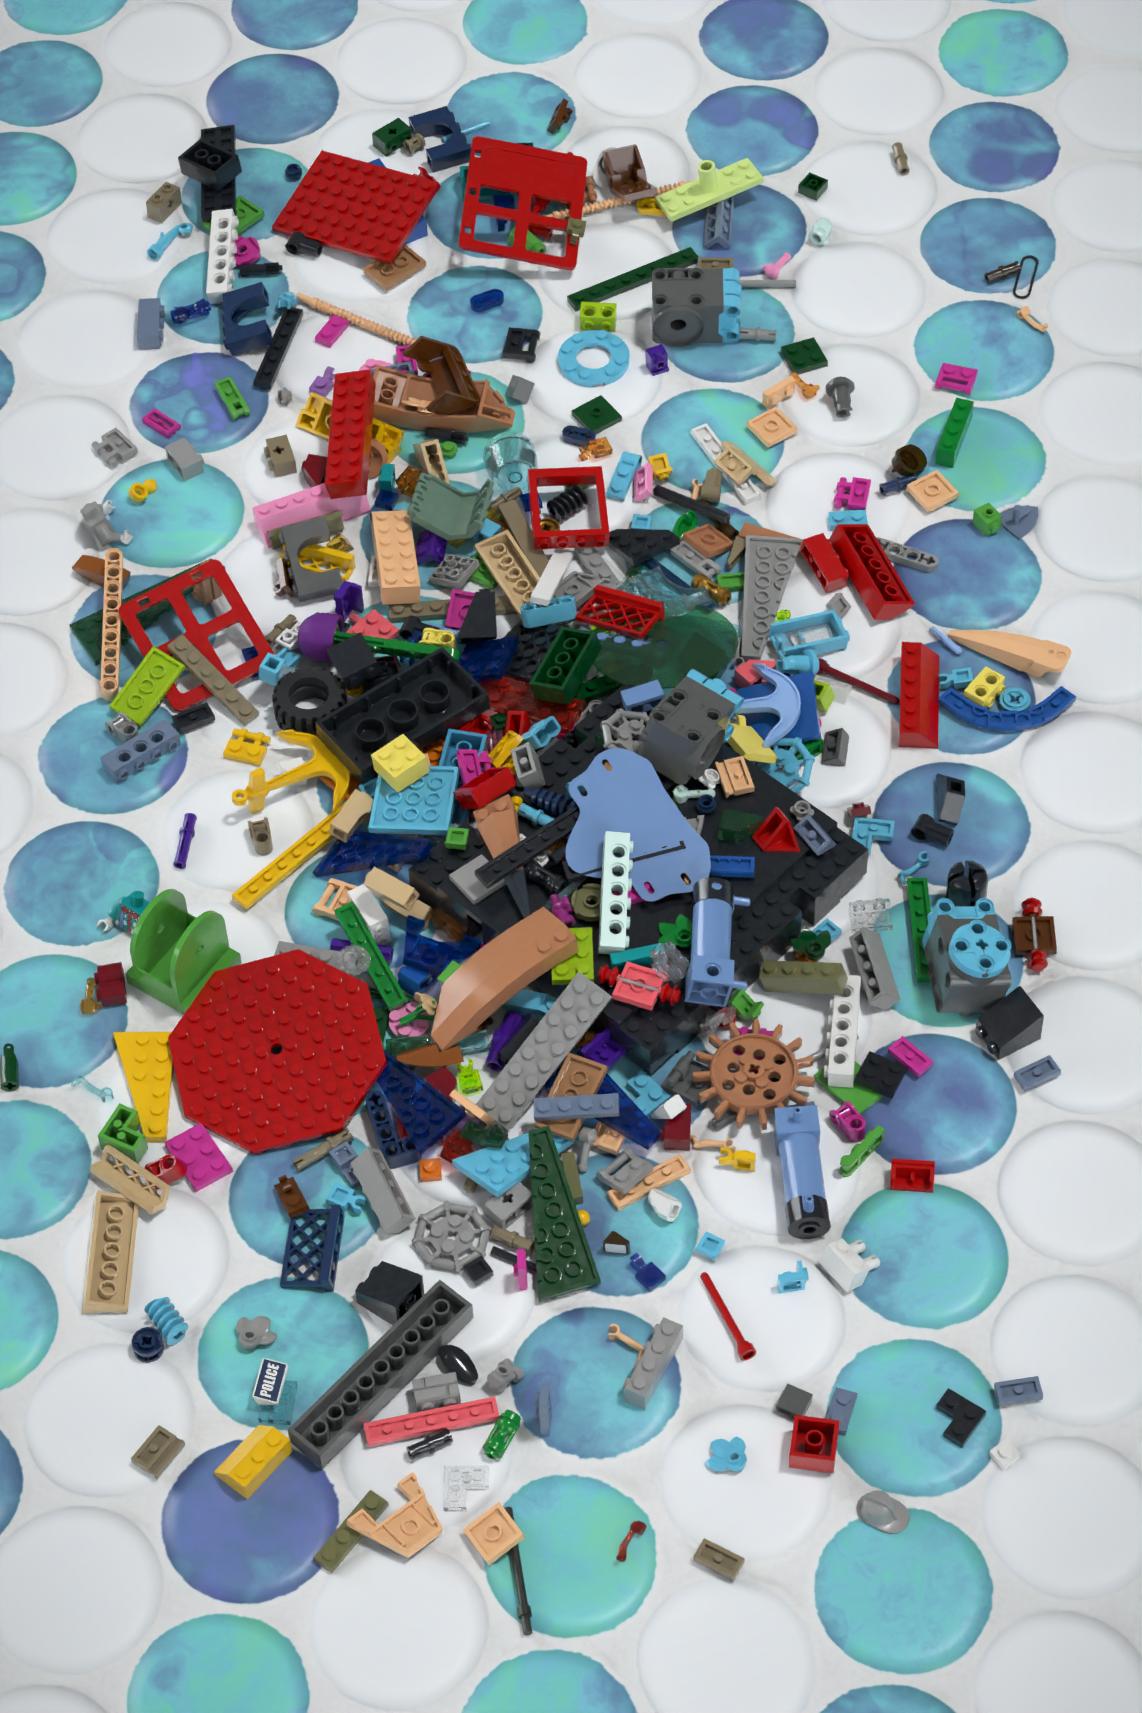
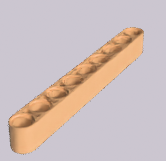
(111, 632)

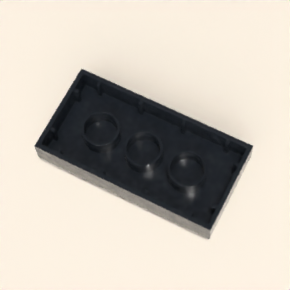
(415, 702)

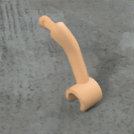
(713, 1143)
(618, 1335)

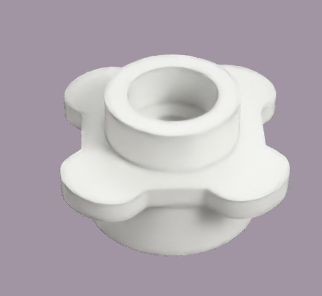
(710, 778)

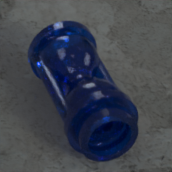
(183, 313)

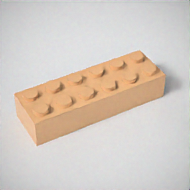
(395, 557)

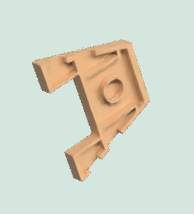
(408, 1527)

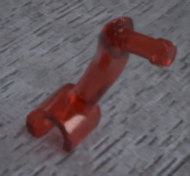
(636, 1527)

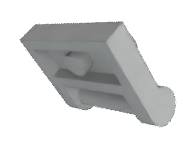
(627, 1176)

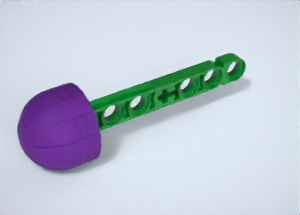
(326, 630)

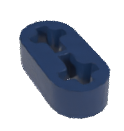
(578, 435)

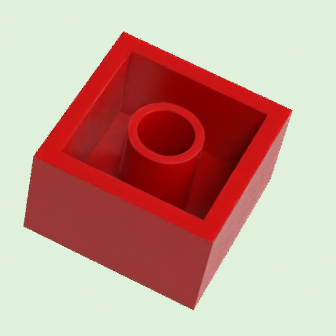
(814, 1444)

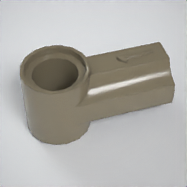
(712, 487)

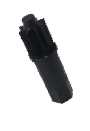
(260, 269)
(446, 435)

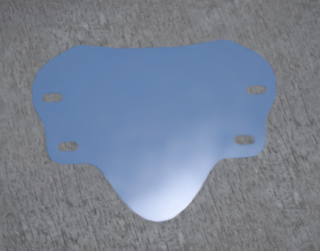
(634, 803)

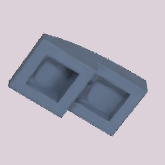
(342, 1157)

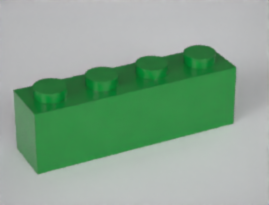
(954, 432)

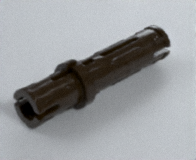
(726, 528)

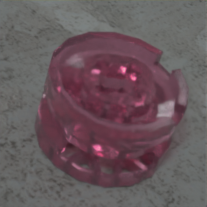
(495, 736)

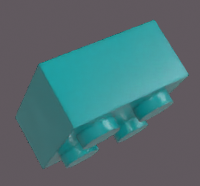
(387, 478)

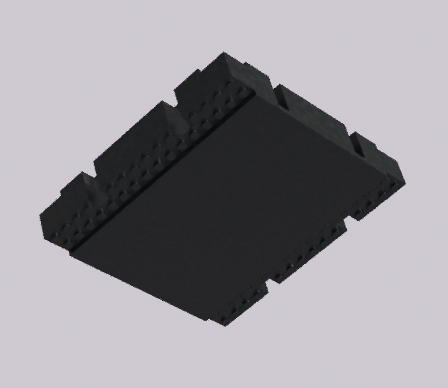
(780, 894)

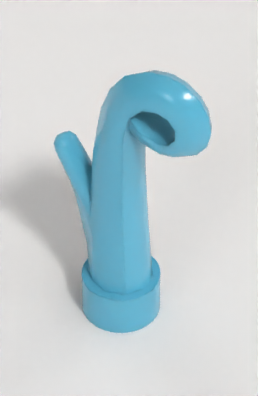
(156, 250)

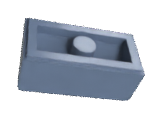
(814, 835)

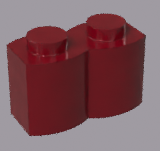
(111, 984)

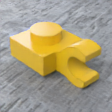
(740, 1159)

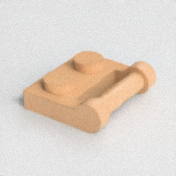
(340, 899)

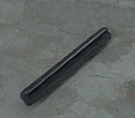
(691, 504)

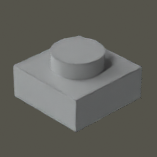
(838, 604)

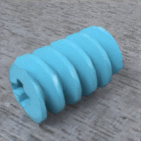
(166, 1320)

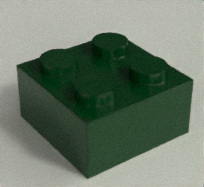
(813, 186)

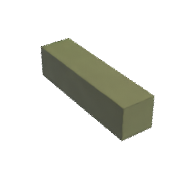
(571, 1171)

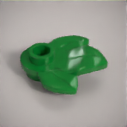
(676, 932)

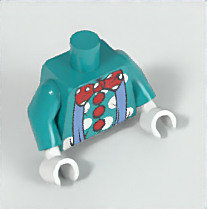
(126, 912)

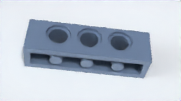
(140, 751)

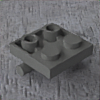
(681, 1080)

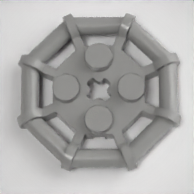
(626, 730)
(451, 1225)

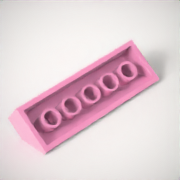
(303, 506)

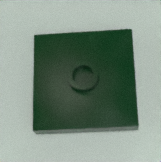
(596, 415)

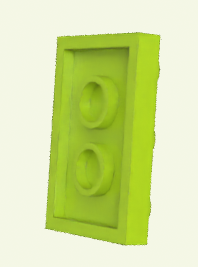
(579, 962)

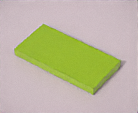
(147, 686)

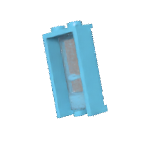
(814, 632)

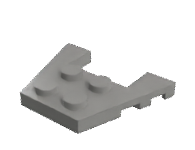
(582, 588)

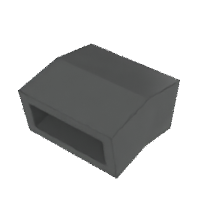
(794, 1401)

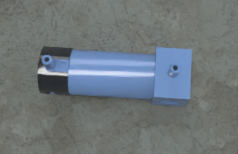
(710, 969)
(802, 1175)

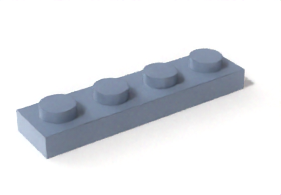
(576, 1107)

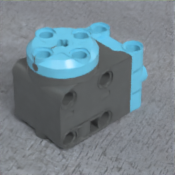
(966, 957)

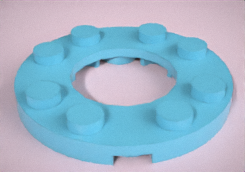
(588, 377)

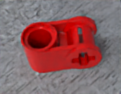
(167, 1168)

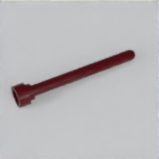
(825, 668)

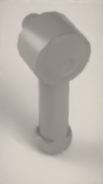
(587, 1137)

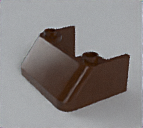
(448, 373)

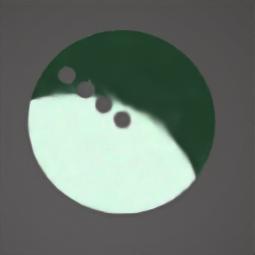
(697, 641)

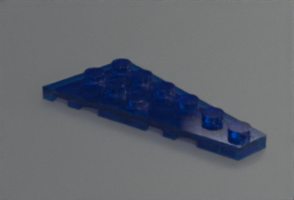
(418, 1105)

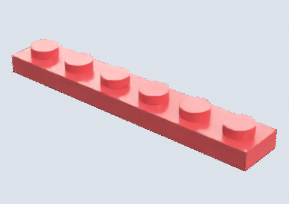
(431, 1421)

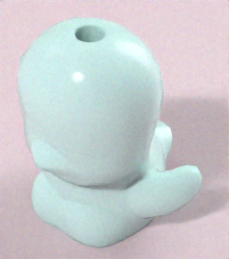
(820, 231)

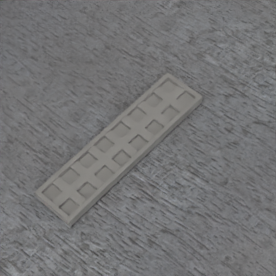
(544, 1051)

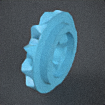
(1014, 694)

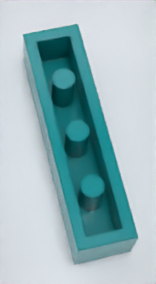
(638, 956)

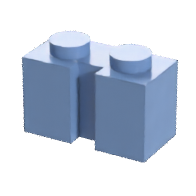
(642, 697)

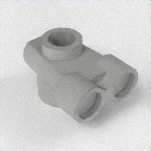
(504, 1374)

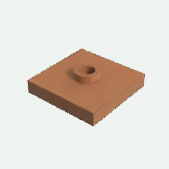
(708, 540)

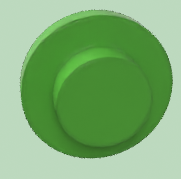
(448, 449)

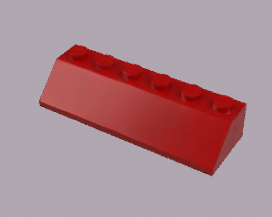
(871, 571)
(918, 696)

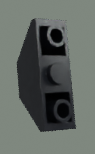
(949, 798)

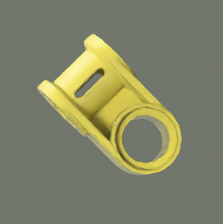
(438, 638)

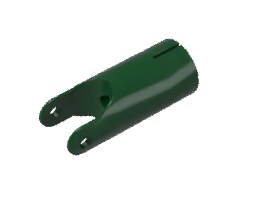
(9, 1069)

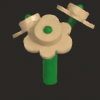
(425, 1003)

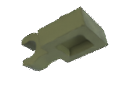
(576, 229)

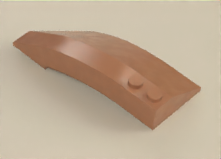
(396, 386)
(499, 973)

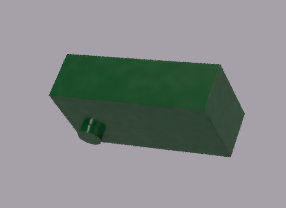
(565, 665)

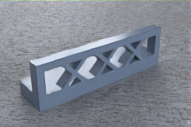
(723, 224)

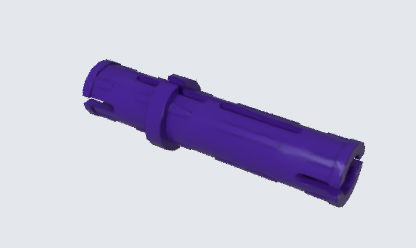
(186, 834)

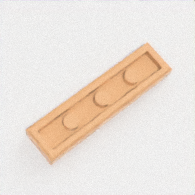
(661, 1176)

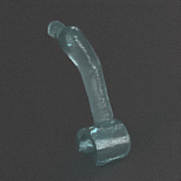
(102, 1093)

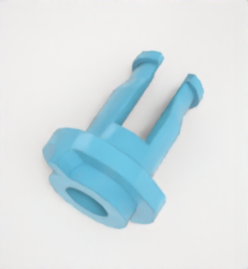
(799, 664)

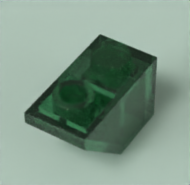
(738, 826)

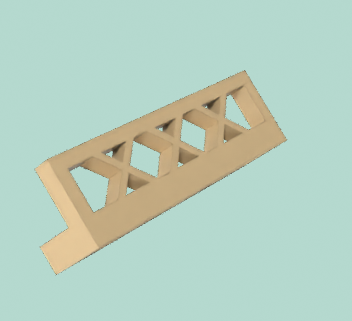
(131, 1185)

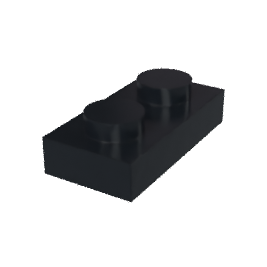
(193, 718)

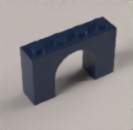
(442, 122)
(235, 306)

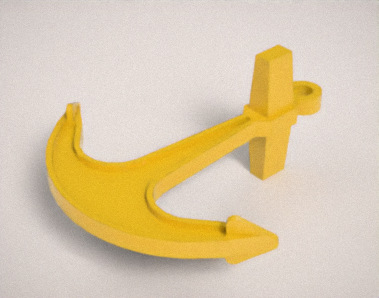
(322, 764)

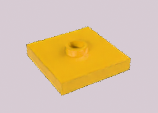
(504, 747)

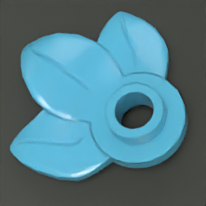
(726, 1453)

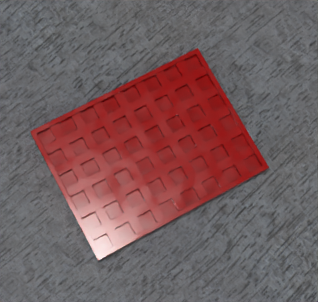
(356, 206)

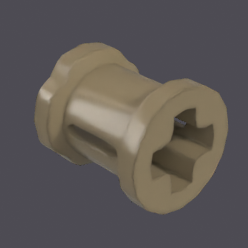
(414, 143)

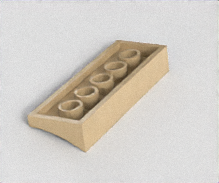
(509, 568)
(110, 1254)

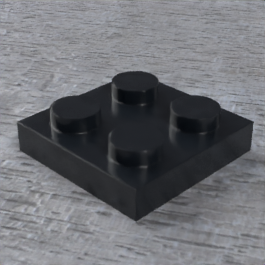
(880, 1075)

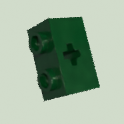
(391, 136)

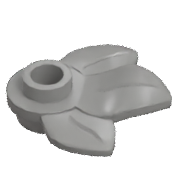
(254, 1332)

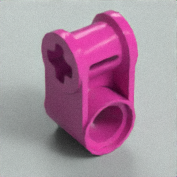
(847, 1119)

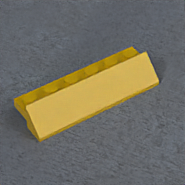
(317, 419)

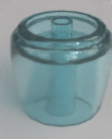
(508, 460)

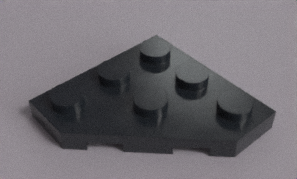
(641, 544)

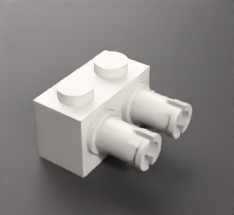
(845, 1264)

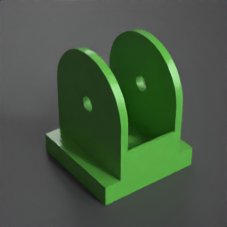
(177, 951)

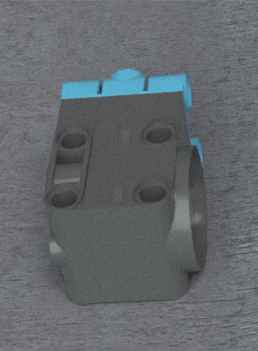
(695, 306)
(689, 727)

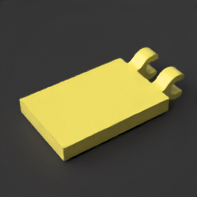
(749, 743)

